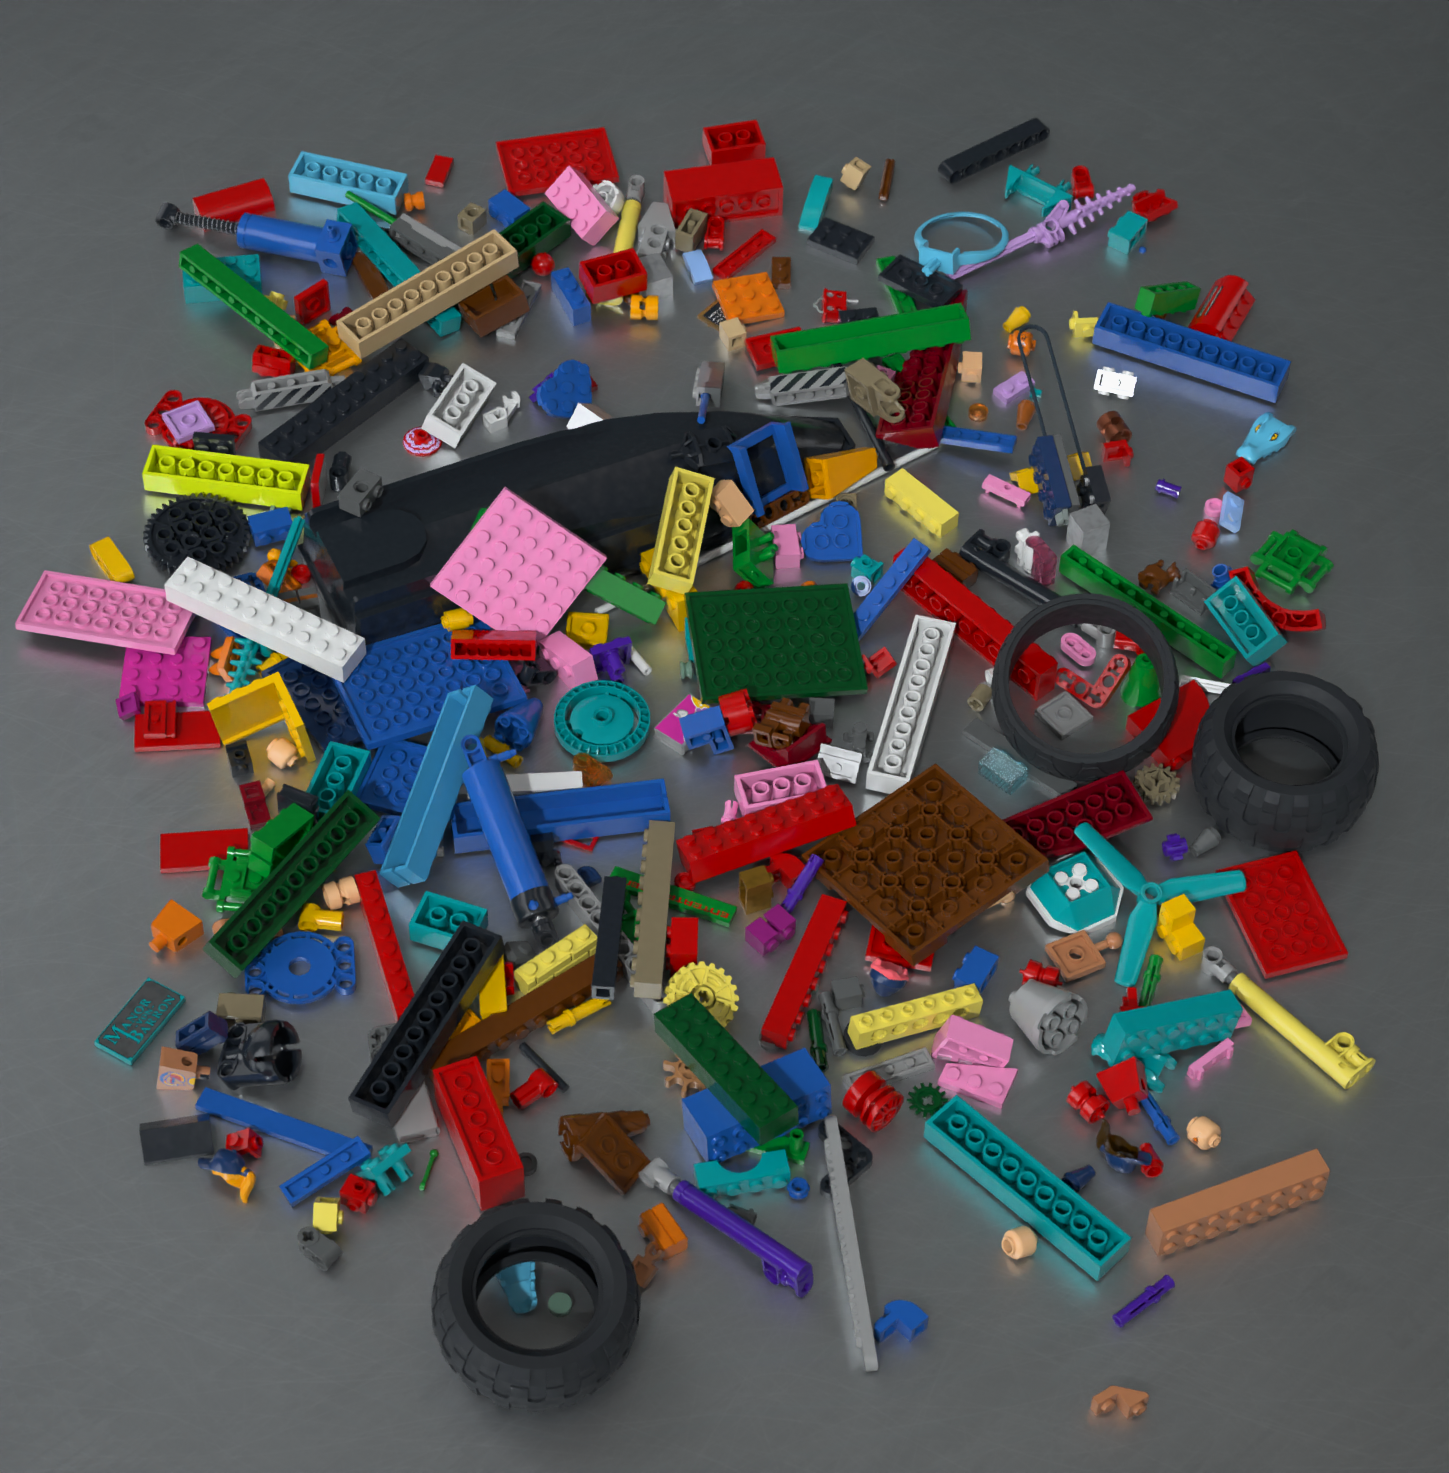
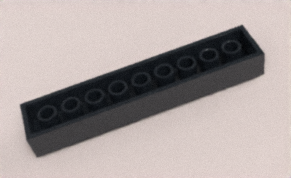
(345, 405)
(426, 1024)

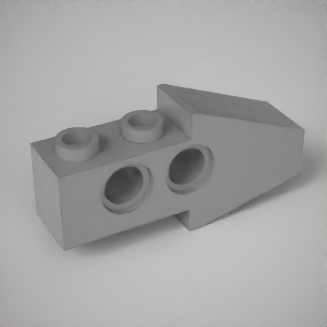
(656, 231)

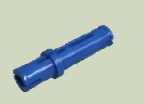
(1161, 1121)

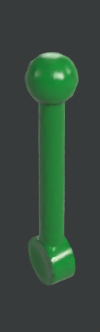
(433, 1153)

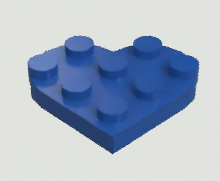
(565, 390)
(835, 536)

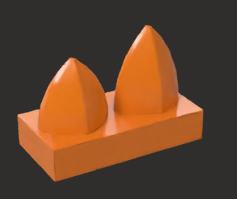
(225, 655)

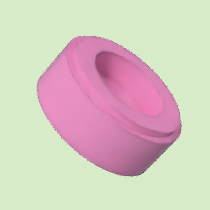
(1213, 507)

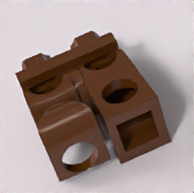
(783, 723)

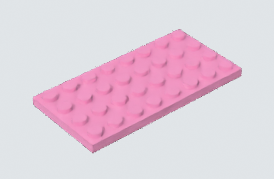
(105, 613)

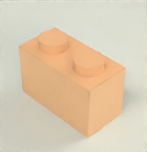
(730, 503)

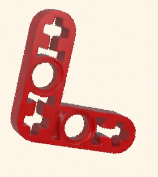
(1098, 687)

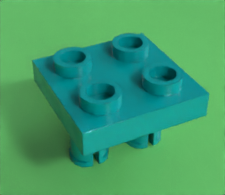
(387, 1157)

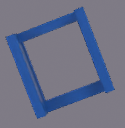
(788, 457)

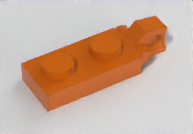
(499, 1081)

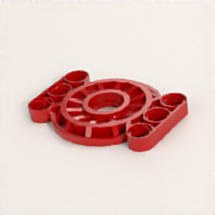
(219, 413)

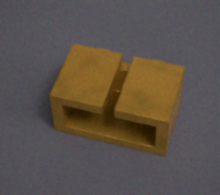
(755, 889)

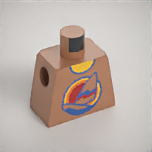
(179, 1070)

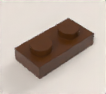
(781, 272)

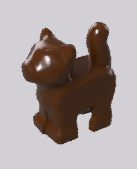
(1158, 577)

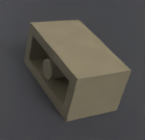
(691, 230)
(241, 1008)

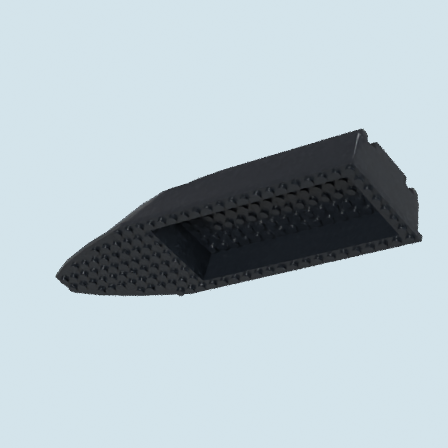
(592, 479)

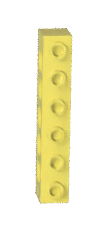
(913, 1016)

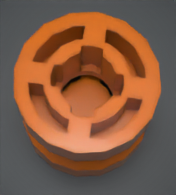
(414, 201)

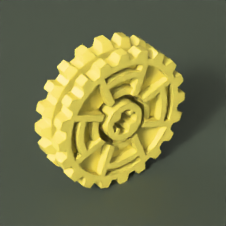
(706, 983)

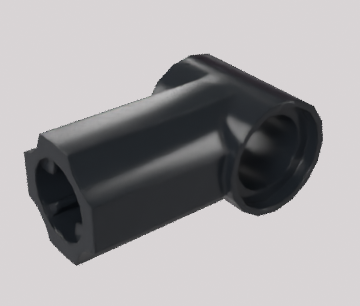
(339, 471)

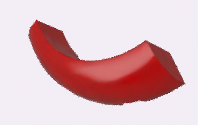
(1283, 618)

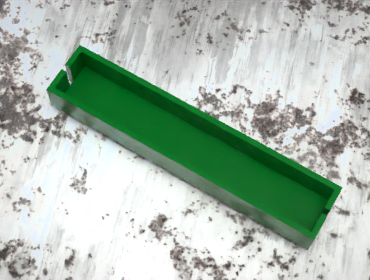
(870, 338)

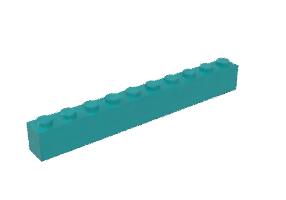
(391, 260)

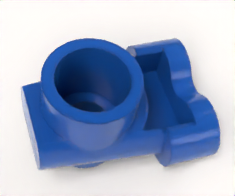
(1221, 575)

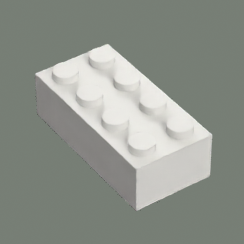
(458, 405)

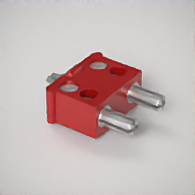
(832, 303)

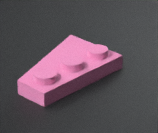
(979, 1082)

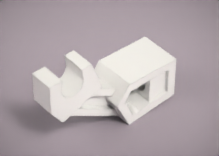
(499, 417)

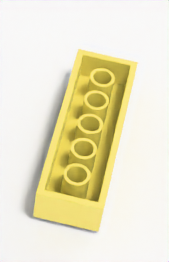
(681, 531)

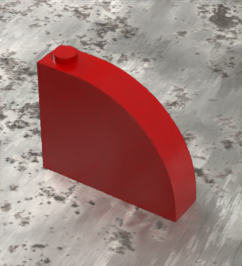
(1178, 743)

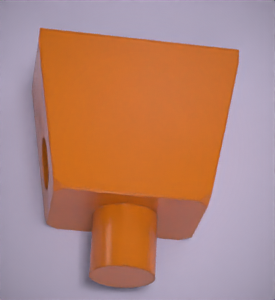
(175, 928)

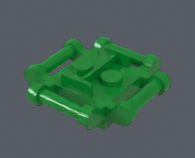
(1291, 561)
(237, 880)

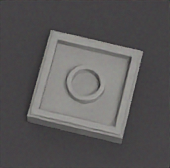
(1063, 715)

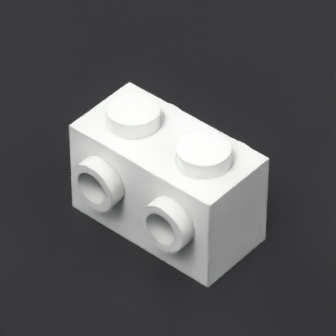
(1122, 384)

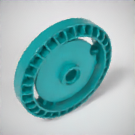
(602, 720)

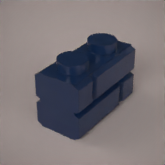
(202, 1034)

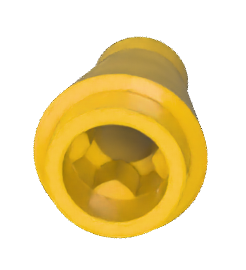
(1017, 318)

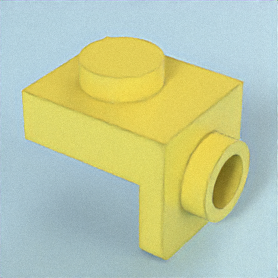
(1082, 326)

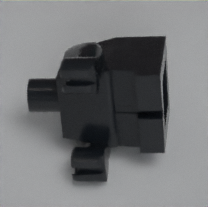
(435, 377)
(545, 850)

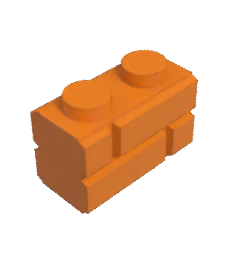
(662, 1231)

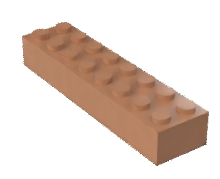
(1237, 1202)

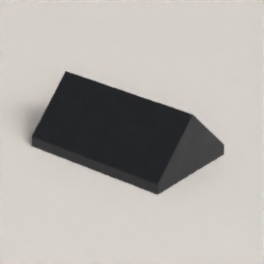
(176, 1139)

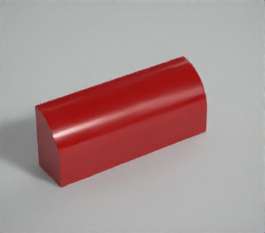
(234, 201)
(493, 645)

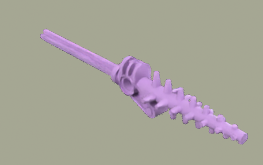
(1056, 220)

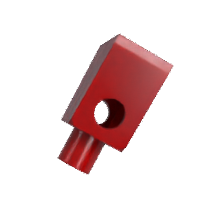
(1125, 1084)

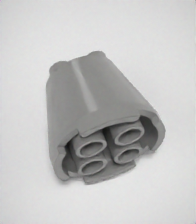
(1048, 1015)

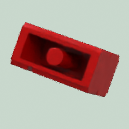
(272, 362)

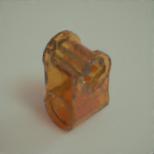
(592, 771)

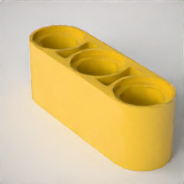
(111, 561)

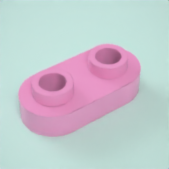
(1079, 650)

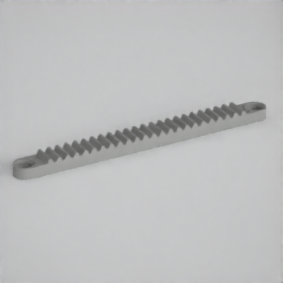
(849, 1244)

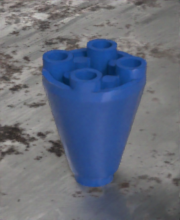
(519, 724)

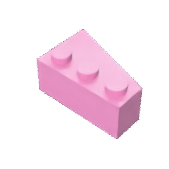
(568, 659)
(971, 1043)

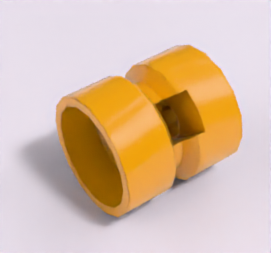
(651, 307)

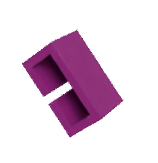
(768, 935)

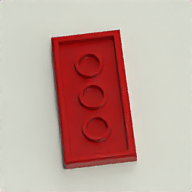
(193, 731)
(193, 849)

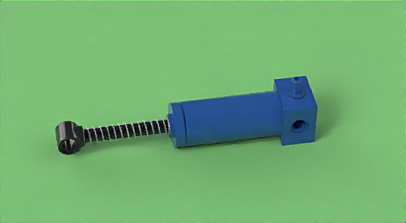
(330, 245)

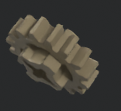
(1167, 785)

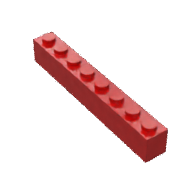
(384, 942)
(804, 972)

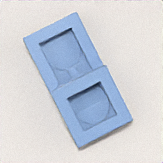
(698, 267)

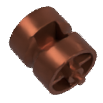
(1113, 427)

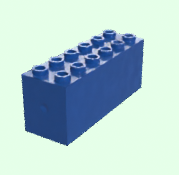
(722, 1136)

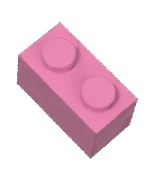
(788, 543)

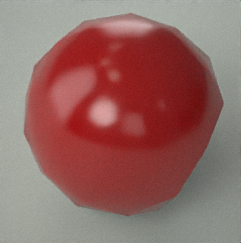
(543, 264)

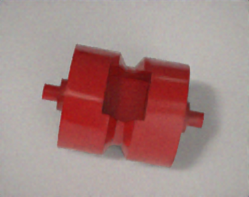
(1036, 971)
(1091, 1106)

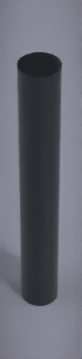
(540, 1063)

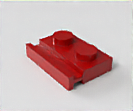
(159, 719)

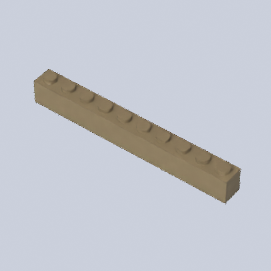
(654, 910)

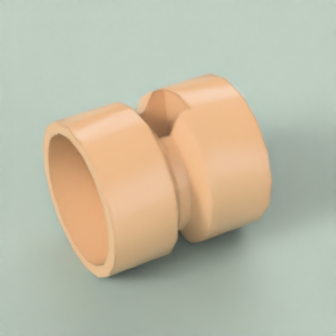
(340, 893)

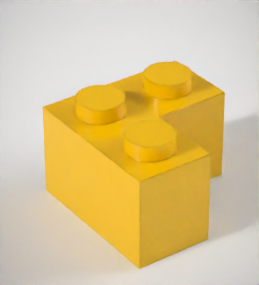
(1177, 927)

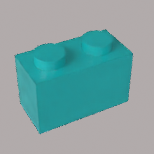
(1127, 232)

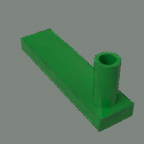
(795, 1147)

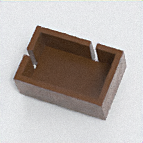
(486, 314)

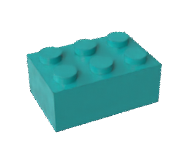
(439, 918)

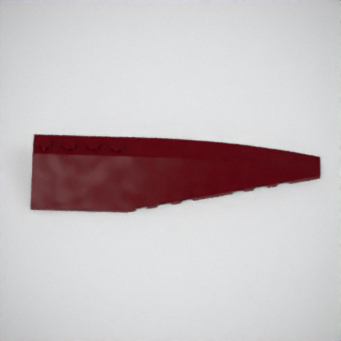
(925, 394)
(1106, 804)

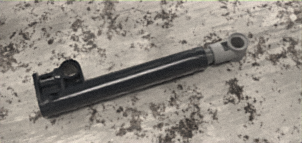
(992, 558)

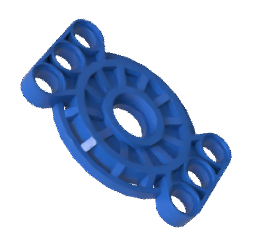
(317, 982)

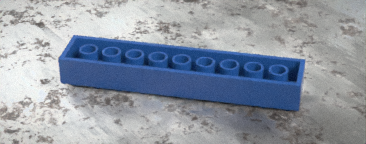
(1191, 352)

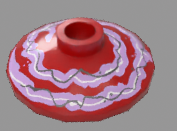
(420, 442)

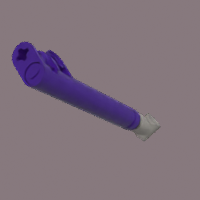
(778, 1261)

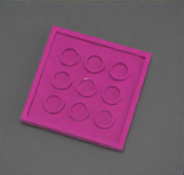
(169, 676)

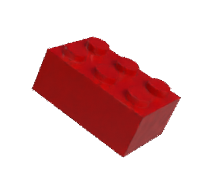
(734, 142)
(613, 275)

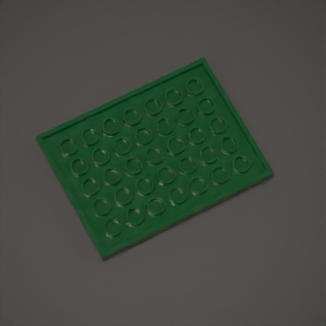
(775, 642)

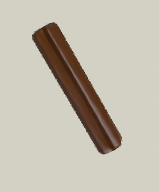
(886, 179)

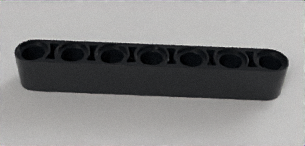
(993, 150)

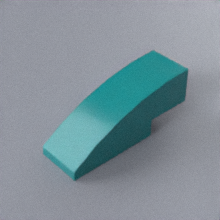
(816, 202)

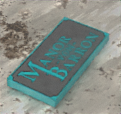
(139, 1021)

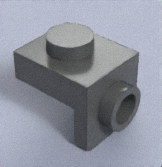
(518, 952)

